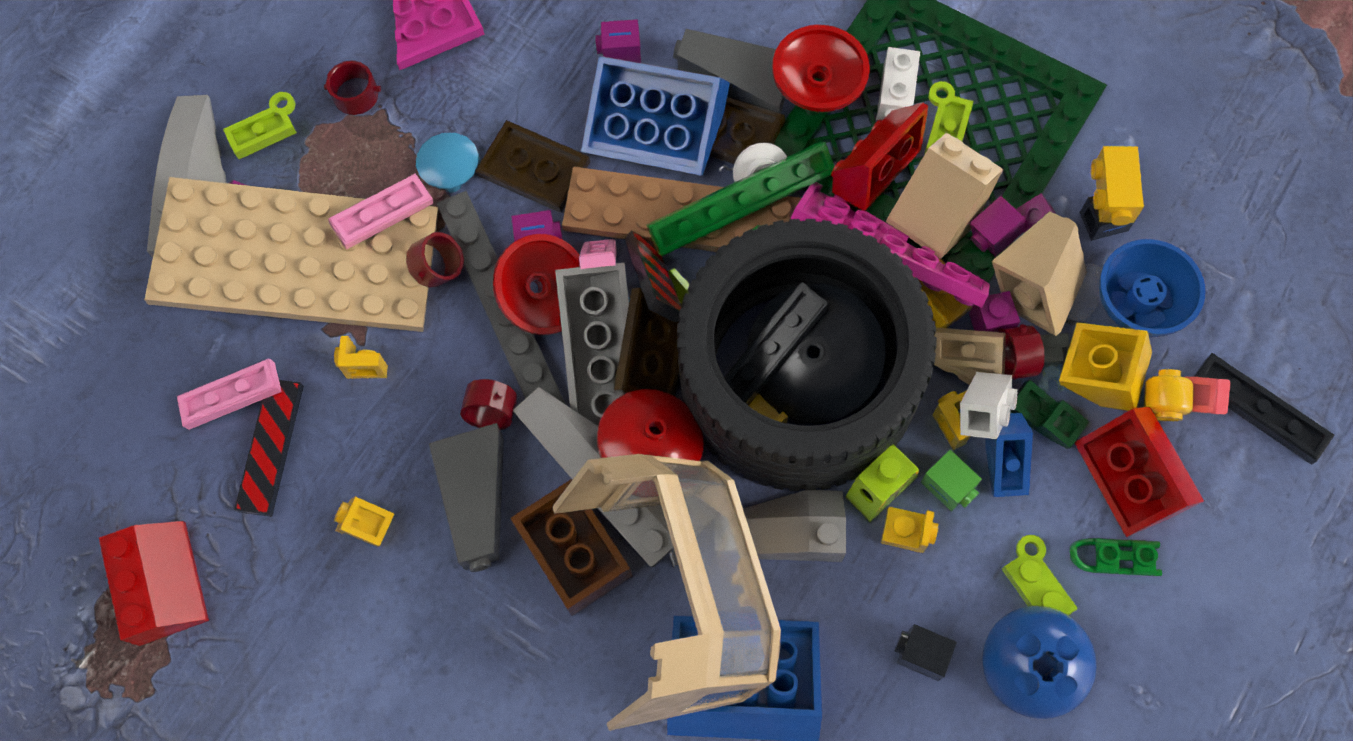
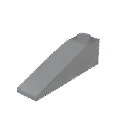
(800, 527)

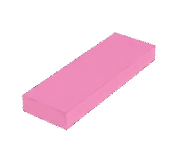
(380, 211)
(598, 254)
(228, 394)

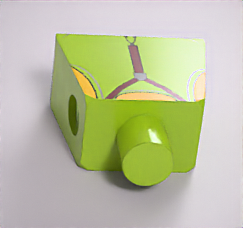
(883, 481)

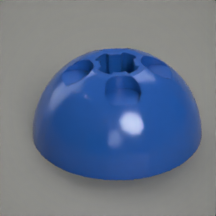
(1165, 280)
(1018, 661)

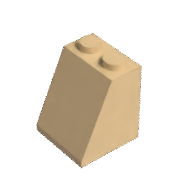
(944, 195)
(1043, 271)

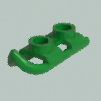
(1108, 555)

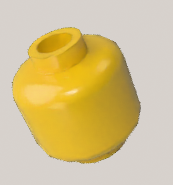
(1169, 395)

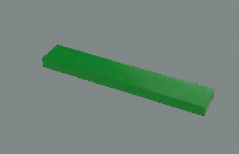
(741, 198)

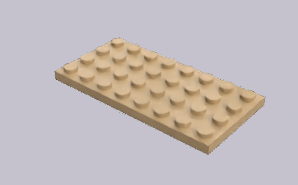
(281, 258)

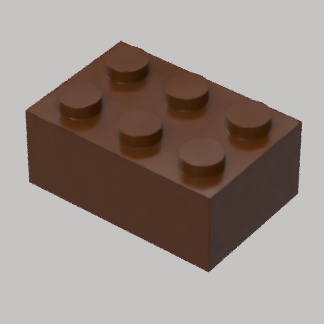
(572, 551)

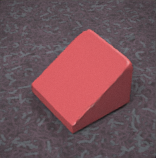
(1210, 395)

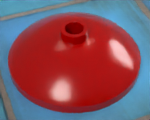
(822, 54)
(528, 261)
(627, 423)

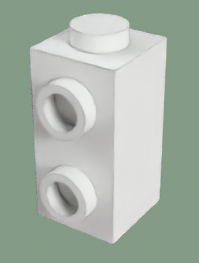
(898, 80)
(987, 405)

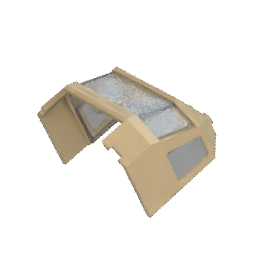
(720, 572)

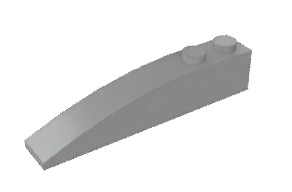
(186, 152)
(593, 326)
(571, 443)

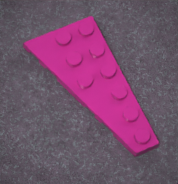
(432, 27)
(924, 264)

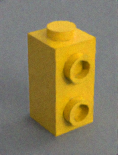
(1117, 184)

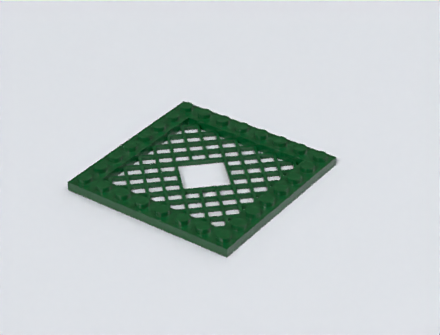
(996, 50)

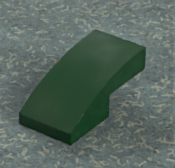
(1050, 418)

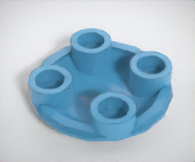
(447, 161)

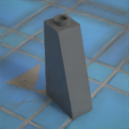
(738, 62)
(471, 489)

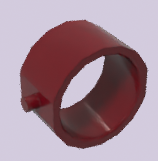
(349, 70)
(449, 251)
(1023, 351)
(488, 403)

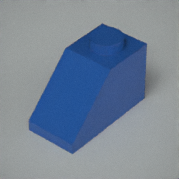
(1010, 458)

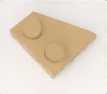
(970, 352)

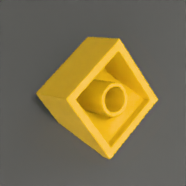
(1107, 365)

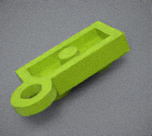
(951, 113)
(262, 128)
(1035, 580)

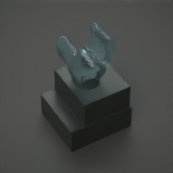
(1053, 351)

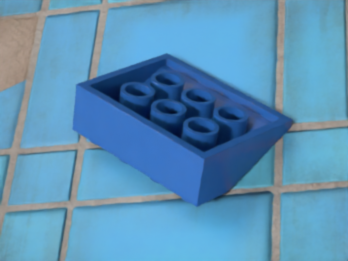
(654, 115)
(781, 711)

